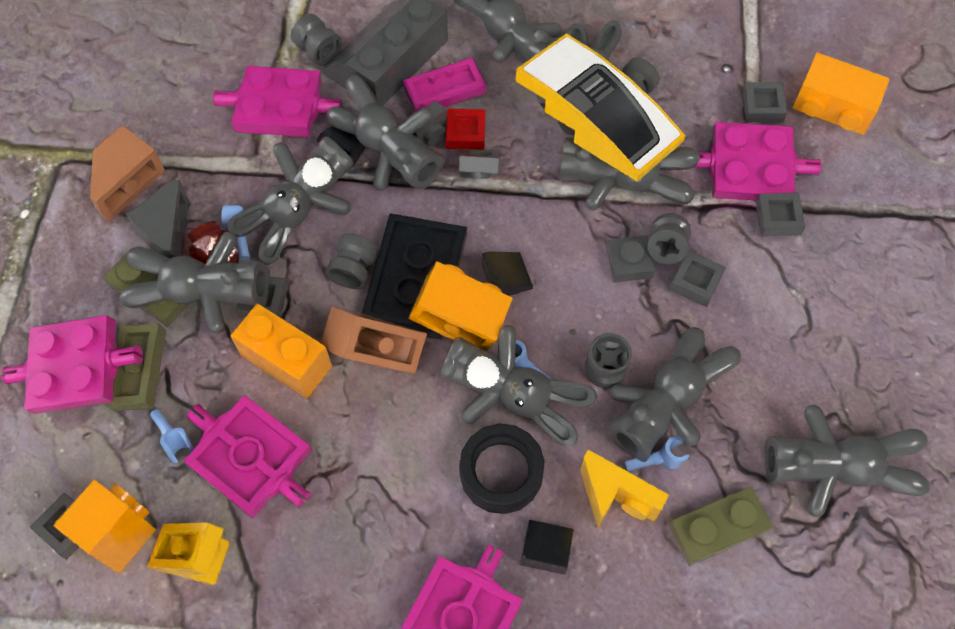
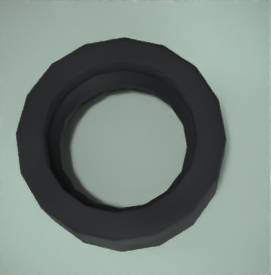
(504, 435)

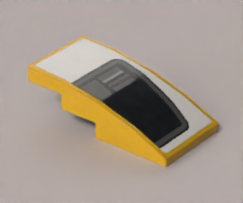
(602, 106)

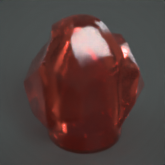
(204, 240)

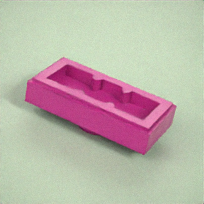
(445, 85)

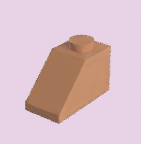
(121, 171)
(373, 340)

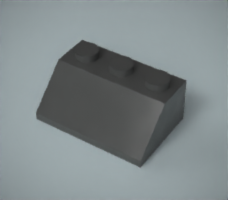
(392, 47)

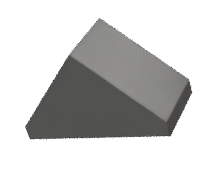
(163, 219)

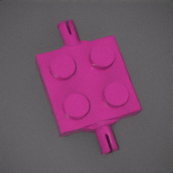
(276, 101)
(753, 161)
(71, 364)
(248, 456)
(464, 597)

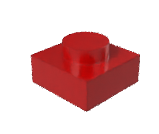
(465, 129)

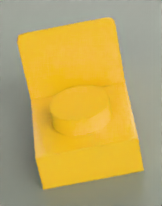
(609, 482)
(190, 551)

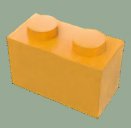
(841, 93)
(460, 306)
(282, 350)
(107, 524)

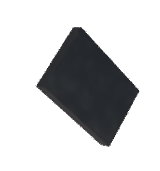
(404, 261)

